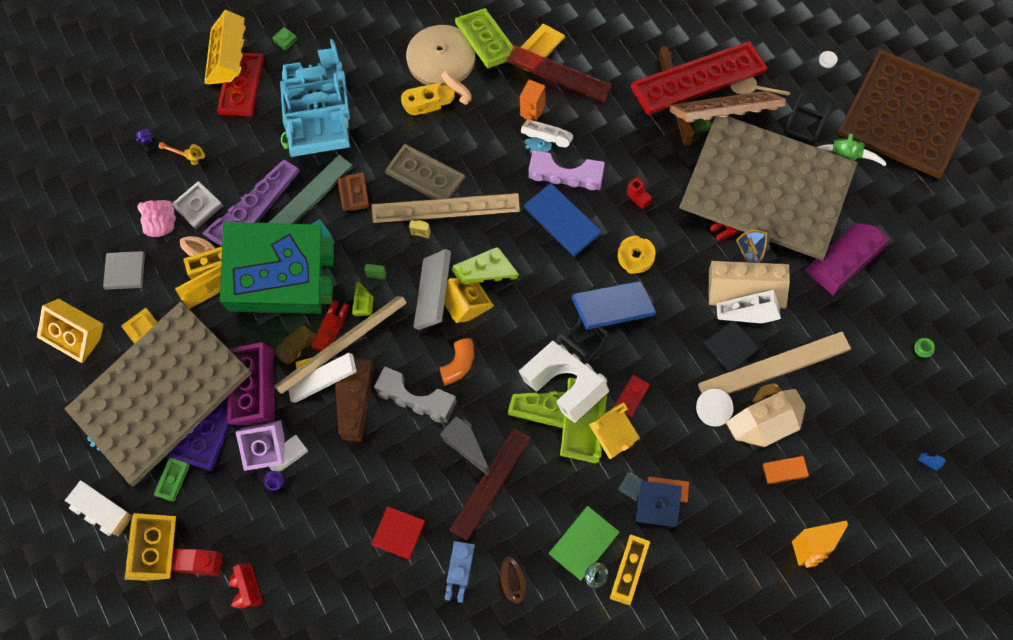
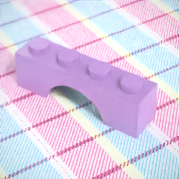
(587, 175)

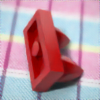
(246, 582)

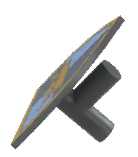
(754, 245)

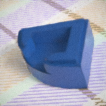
(934, 463)

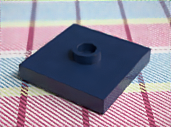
(658, 503)

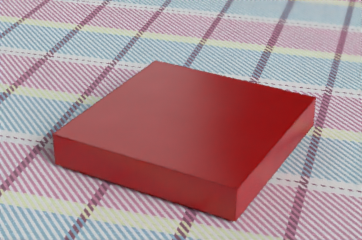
(398, 533)

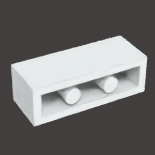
(98, 509)

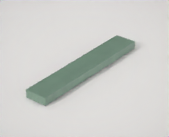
(313, 192)

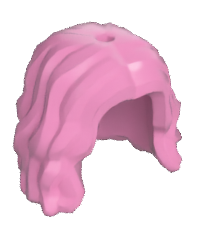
(157, 217)

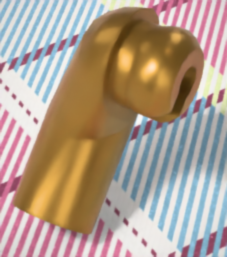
(766, 390)

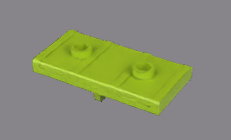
(578, 437)

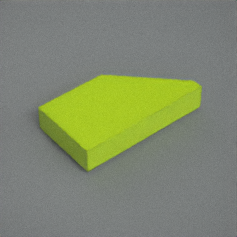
(362, 301)

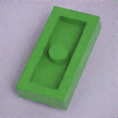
(171, 479)

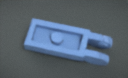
(459, 569)

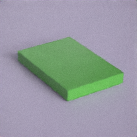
(584, 542)

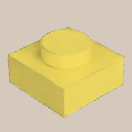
(419, 228)

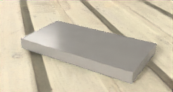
(432, 289)

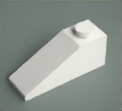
(753, 308)

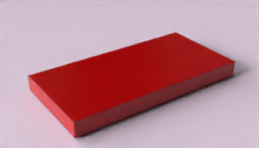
(240, 94)

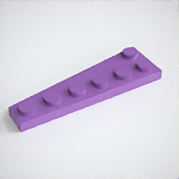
(257, 202)

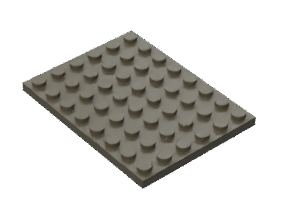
(770, 185)
(157, 393)

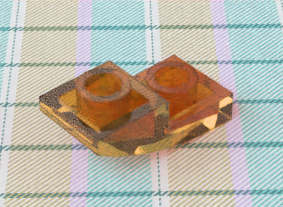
(293, 344)

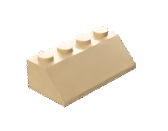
(743, 279)

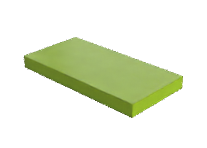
(485, 37)

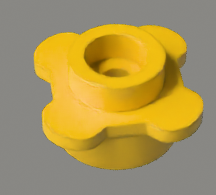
(197, 150)

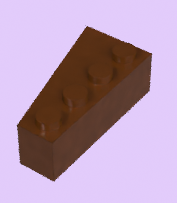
(353, 400)

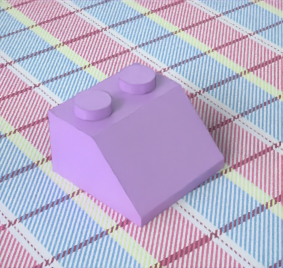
(261, 445)

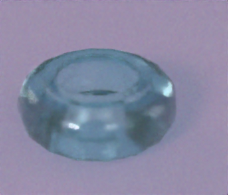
(590, 572)

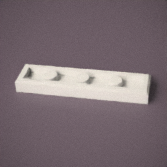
(323, 377)

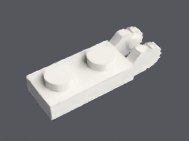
(547, 133)

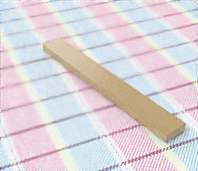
(445, 208)
(339, 344)
(778, 365)

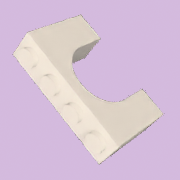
(557, 360)

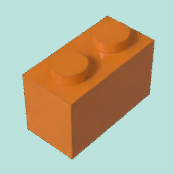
(532, 100)

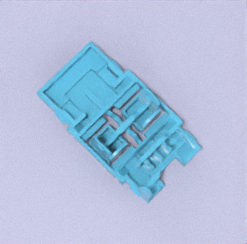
(319, 128)

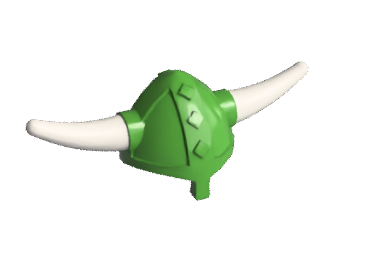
(851, 150)

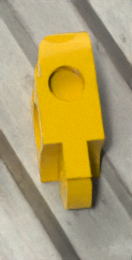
(416, 99)

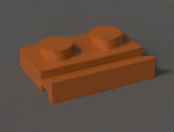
(353, 192)

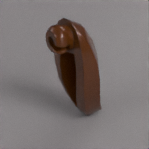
(513, 581)

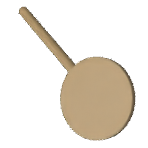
(750, 85)

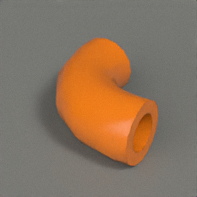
(461, 363)

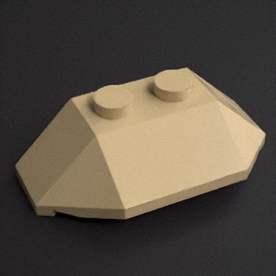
(769, 419)

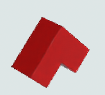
(638, 194)

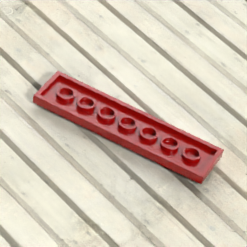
(698, 77)

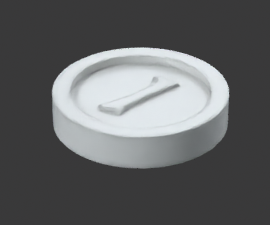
(828, 59)

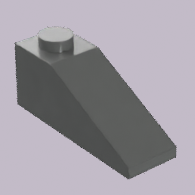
(462, 439)

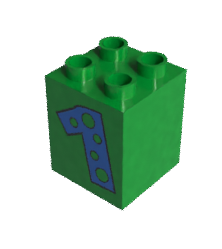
(275, 268)

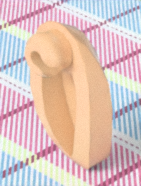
(458, 88)
(195, 245)

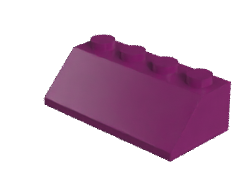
(847, 256)
(254, 398)

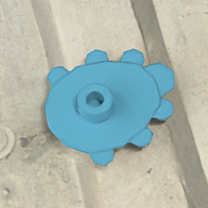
(537, 144)

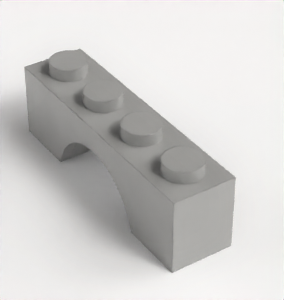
(437, 405)

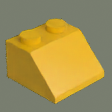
(465, 300)

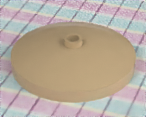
(439, 50)

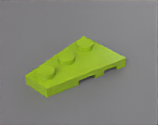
(485, 267)
(538, 408)

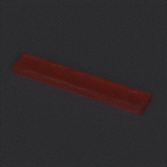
(559, 73)
(490, 484)

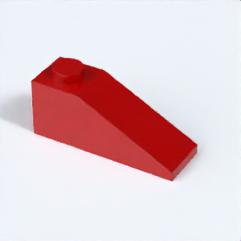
(196, 562)

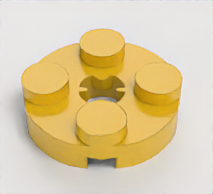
(634, 264)

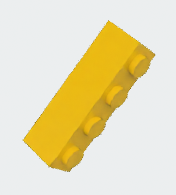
(225, 49)

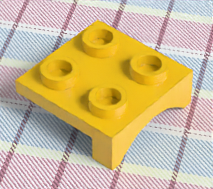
(614, 431)

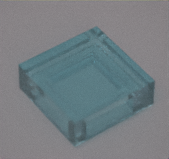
(630, 486)

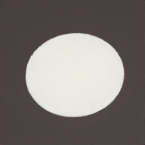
(714, 407)

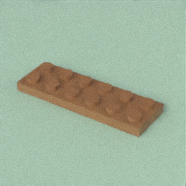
(727, 105)

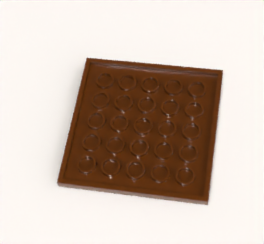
(910, 113)

